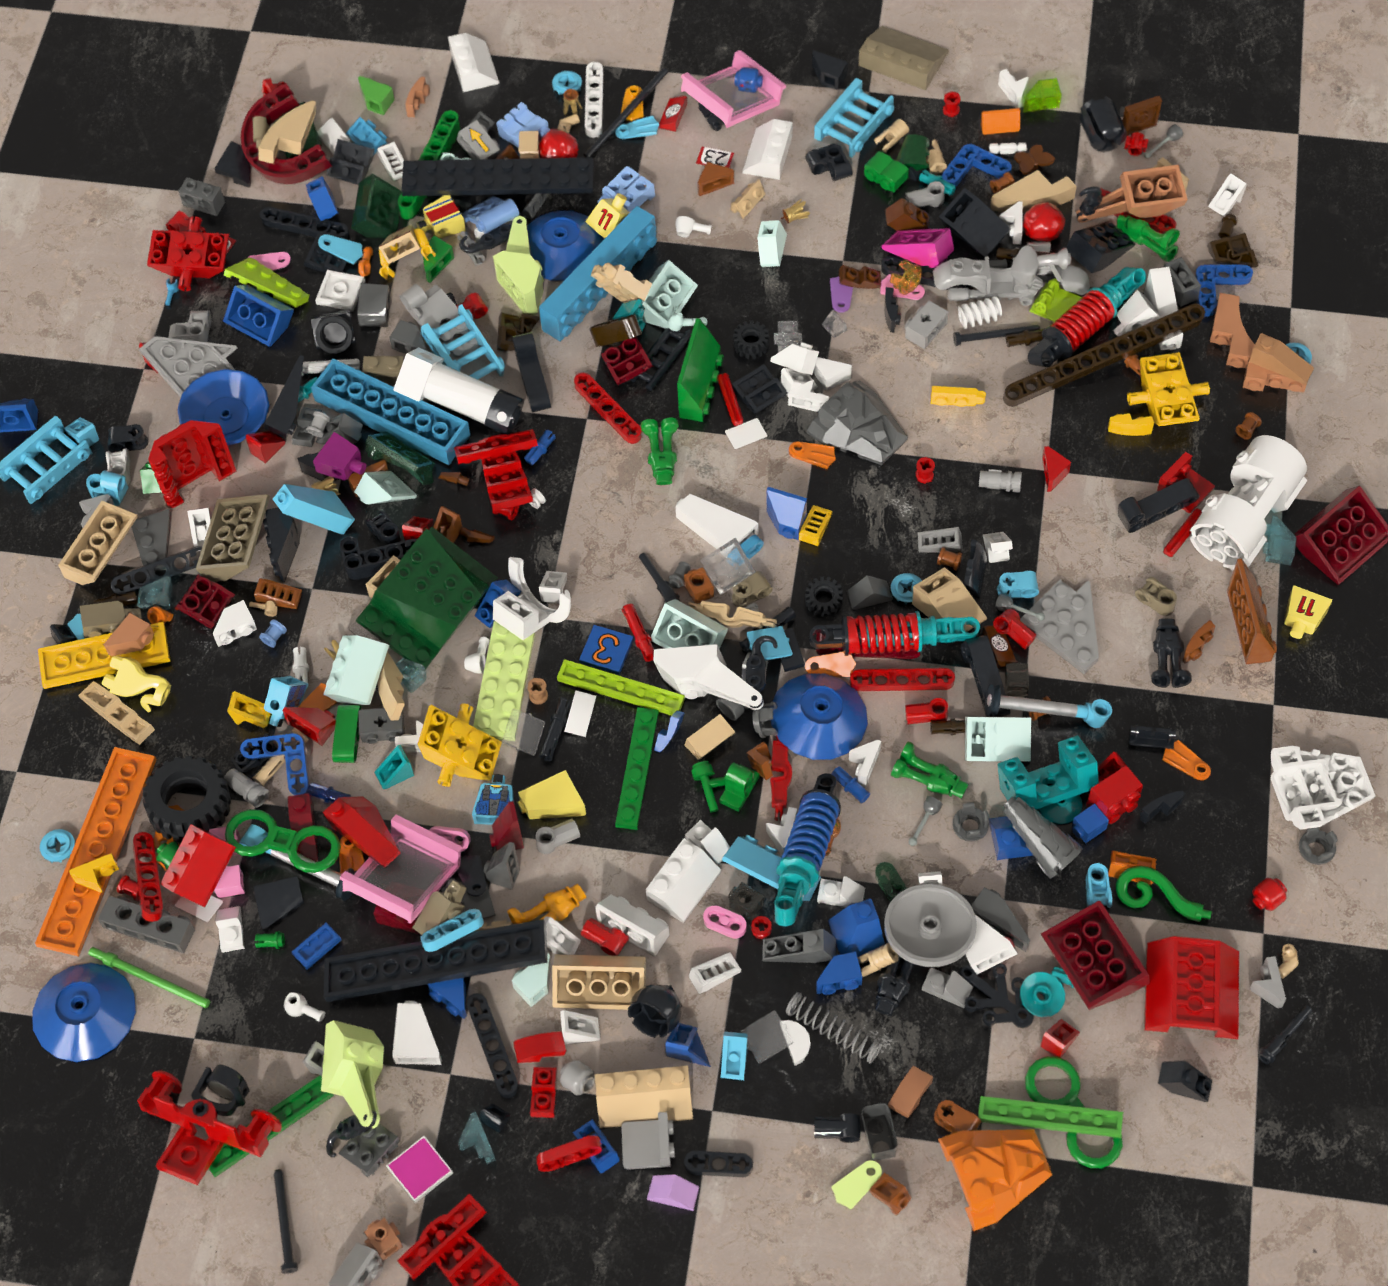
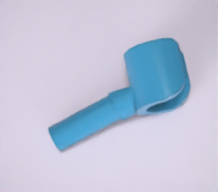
(172, 288)

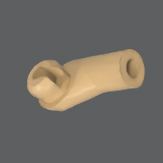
(566, 123)
(1290, 960)

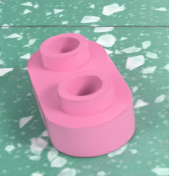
(451, 834)
(726, 921)

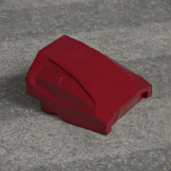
(626, 360)
(205, 601)

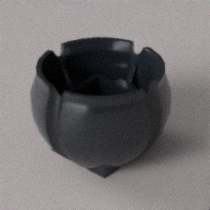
(655, 1010)

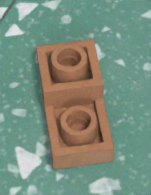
(416, 96)
(910, 1091)

